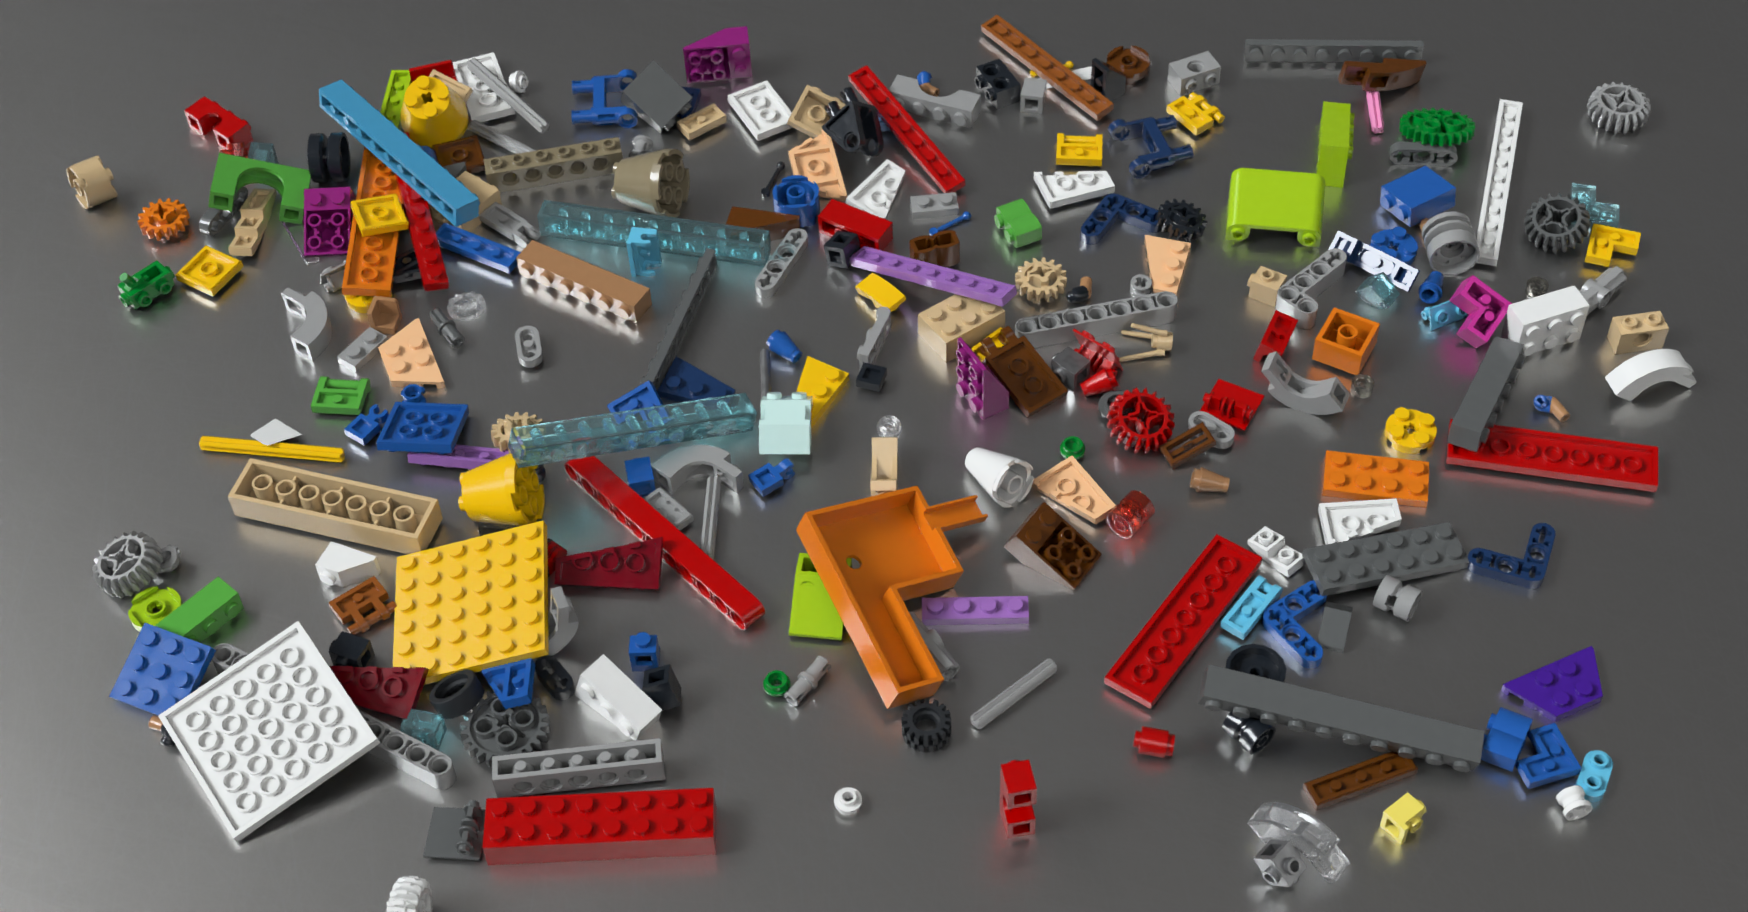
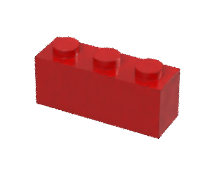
(871, 229)

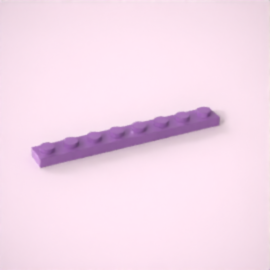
(933, 276)

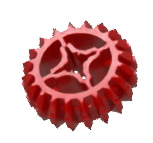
(1150, 412)

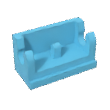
(643, 251)

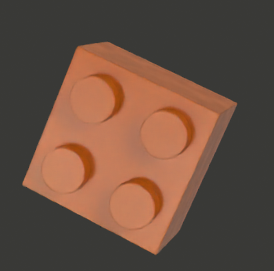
(1345, 341)

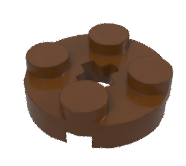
(1137, 56)

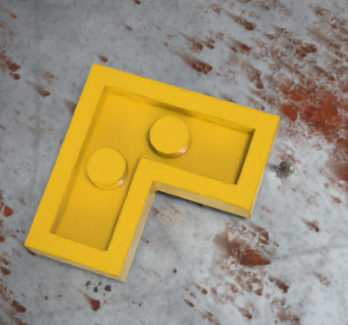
(1607, 239)

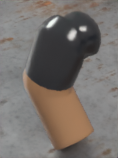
(1082, 292)
(156, 724)

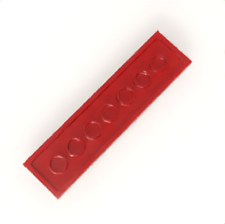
(1562, 457)
(1182, 621)

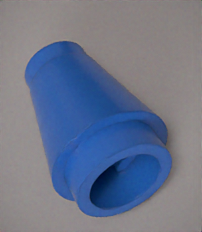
(1432, 288)
(782, 345)

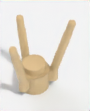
(1160, 340)

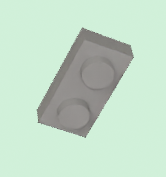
(934, 205)
(362, 349)

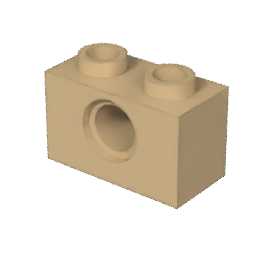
(1637, 332)

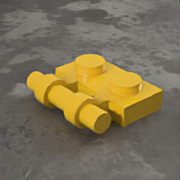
(1191, 116)

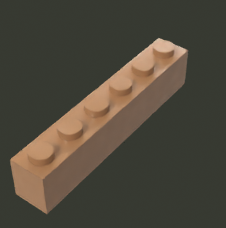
(584, 281)

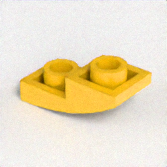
(880, 292)

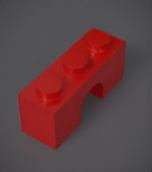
(210, 116)
(1017, 796)

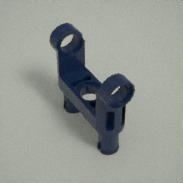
(1150, 130)

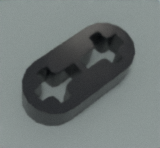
(549, 680)

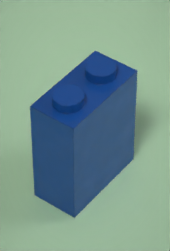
(1417, 196)

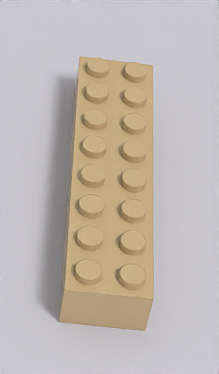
(335, 507)

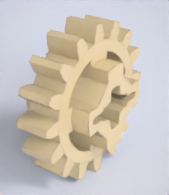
(1040, 279)
(501, 431)

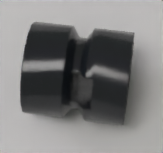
(1250, 731)

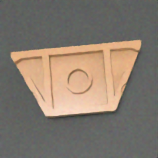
(819, 163)
(410, 358)

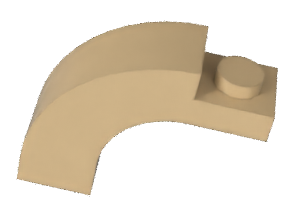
(884, 465)

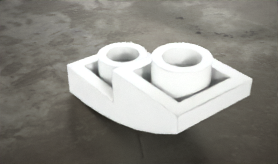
(1275, 552)

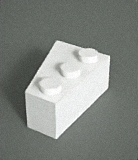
(617, 698)

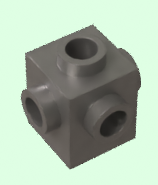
(1280, 863)

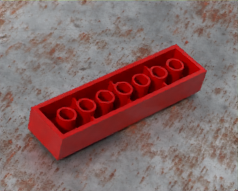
(600, 826)

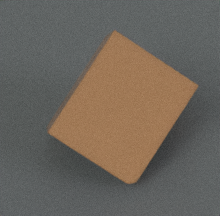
(384, 315)

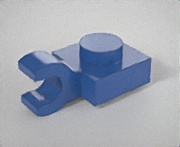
(771, 478)

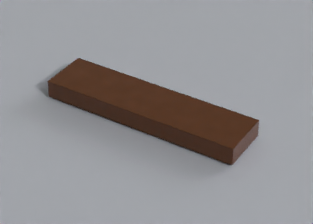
(1358, 779)

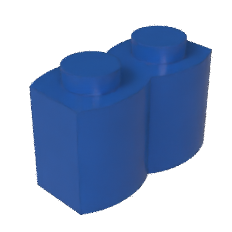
(1505, 738)

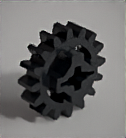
(1181, 220)

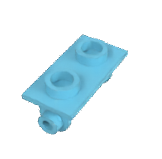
(1443, 314)

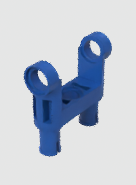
(600, 113)

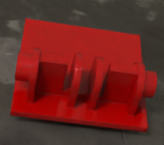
(1099, 354)
(1232, 404)

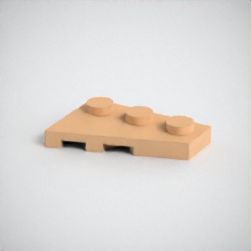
(1166, 262)

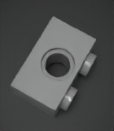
(1194, 73)

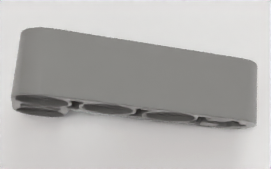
(1298, 294)

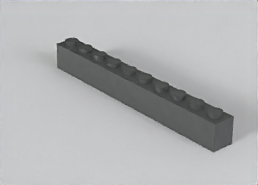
(1341, 718)

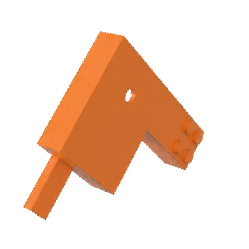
(899, 559)

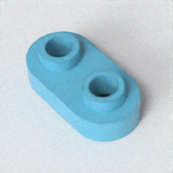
(1595, 774)

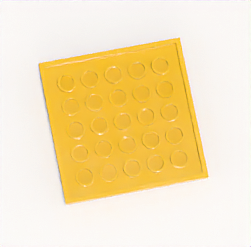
(473, 603)

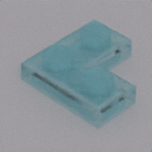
(1600, 213)

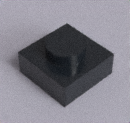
(871, 377)

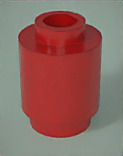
(1154, 742)

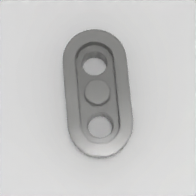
(528, 346)
(1220, 431)

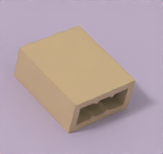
(487, 196)

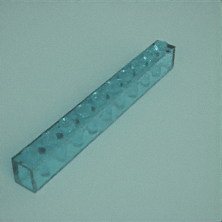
(675, 234)
(631, 429)

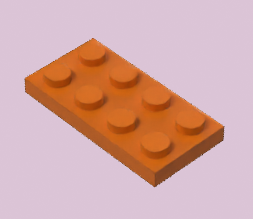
(1375, 478)

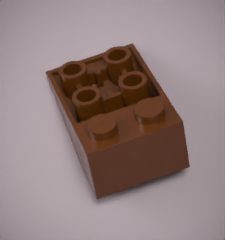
(1052, 547)

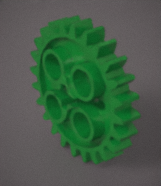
(1437, 127)

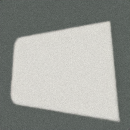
(274, 432)

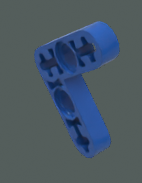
(1288, 621)

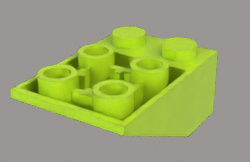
(812, 608)

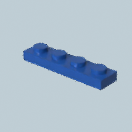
(477, 248)

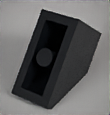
(1107, 80)

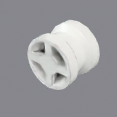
(1574, 803)

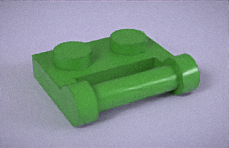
(340, 396)

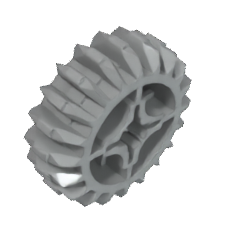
(1618, 108)
(127, 564)

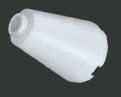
(1001, 475)

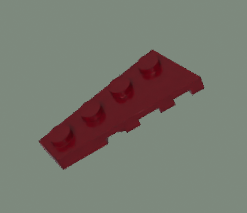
(623, 566)
(383, 689)

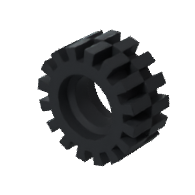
(921, 712)

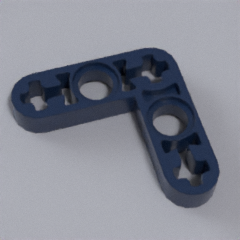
(1119, 210)
(1526, 565)

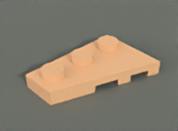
(1075, 490)

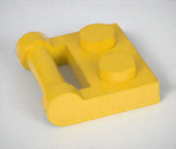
(1079, 150)

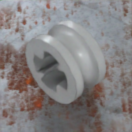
(1141, 280)

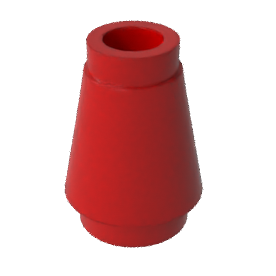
(1099, 383)

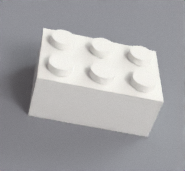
(1546, 320)

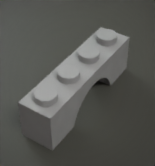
(958, 109)

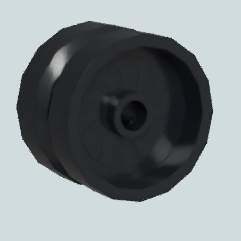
(328, 157)
(1257, 661)

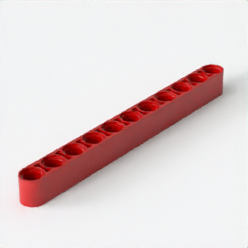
(678, 549)

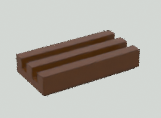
(1186, 456)

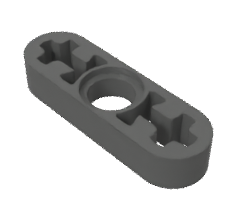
(1406, 158)
(216, 219)

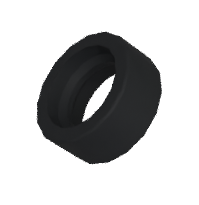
(456, 694)

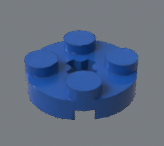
(1398, 239)

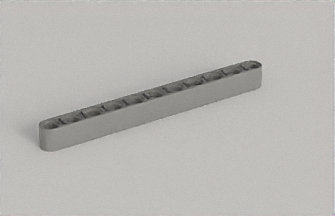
(409, 749)

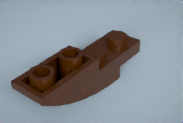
(1382, 76)

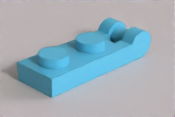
(1250, 607)

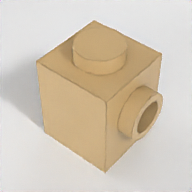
(1265, 285)

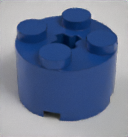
(797, 197)

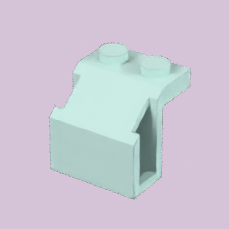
(785, 424)

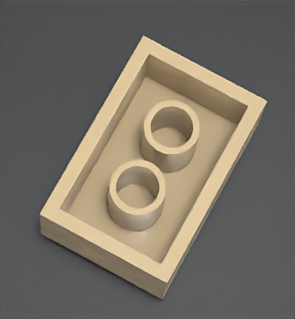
(958, 318)

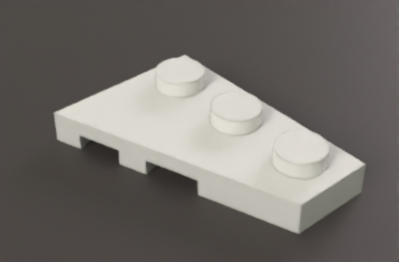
(1068, 189)

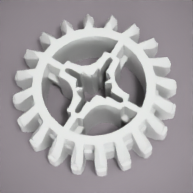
(410, 895)

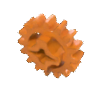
(163, 219)

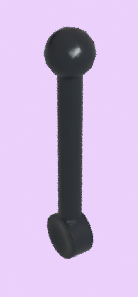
(765, 192)

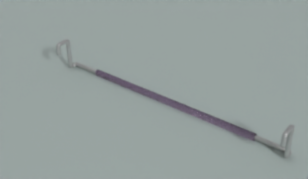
(296, 245)

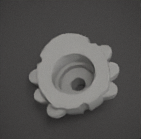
(171, 558)

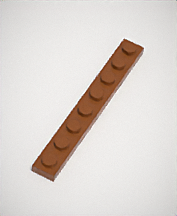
(1047, 67)

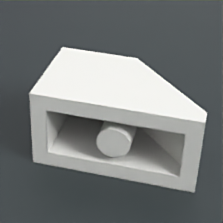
(346, 566)

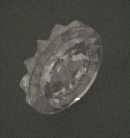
(475, 307)

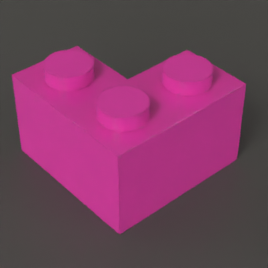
(1484, 308)

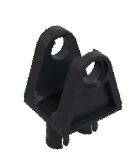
(854, 124)

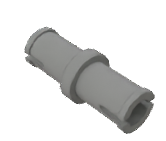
(807, 680)

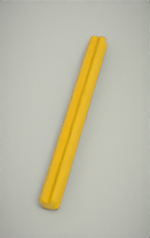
(279, 449)

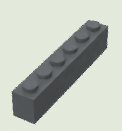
(1486, 394)

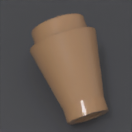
(1208, 481)

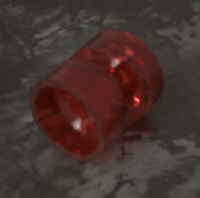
(1130, 514)

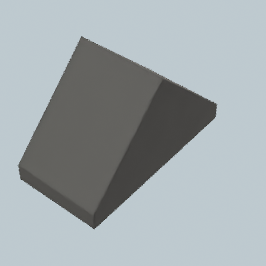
(1334, 626)

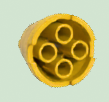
(433, 112)
(502, 493)

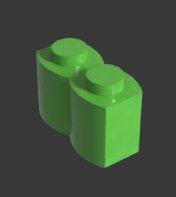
(1018, 223)

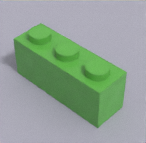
(204, 611)

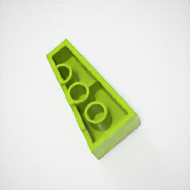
(1335, 142)

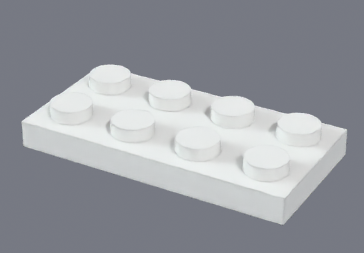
(483, 102)

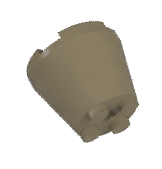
(652, 182)

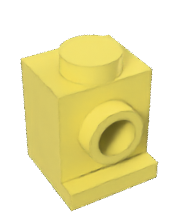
(1403, 817)

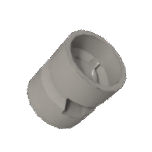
(1404, 604)

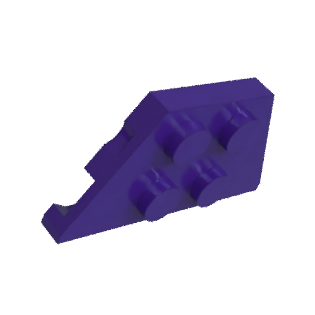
(1560, 686)

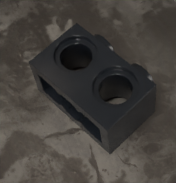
(997, 83)

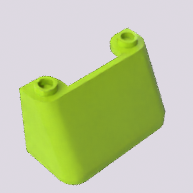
(1277, 203)

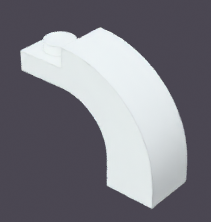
(1648, 369)

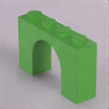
(235, 172)

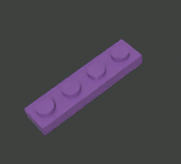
(461, 457)
(975, 610)

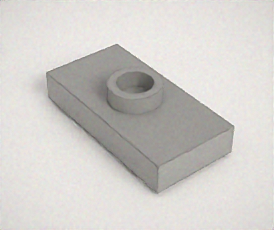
(669, 508)

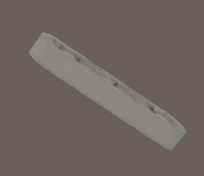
(777, 261)

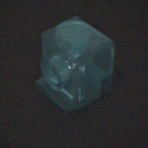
(425, 727)

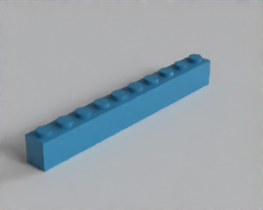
(399, 153)

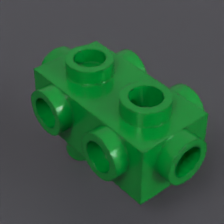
(145, 285)

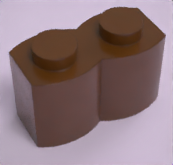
(939, 249)

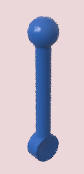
(965, 216)

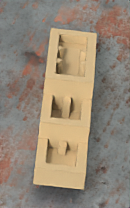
(253, 222)

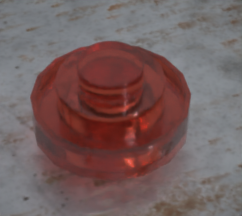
(236, 149)

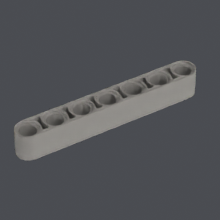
(1098, 319)

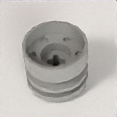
(1450, 243)

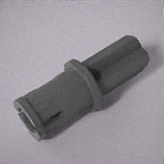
(447, 328)

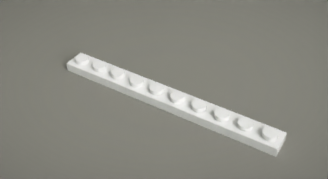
(1498, 181)

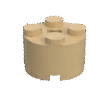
(91, 182)

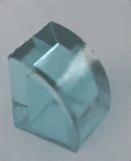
(262, 152)
(1378, 291)

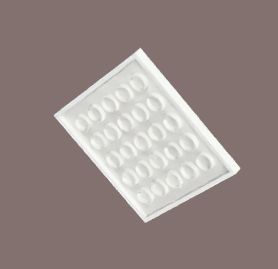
(268, 731)

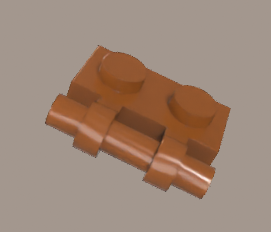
(360, 600)

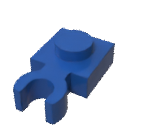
(364, 427)

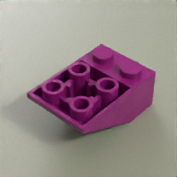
(719, 56)
(327, 220)
(979, 383)

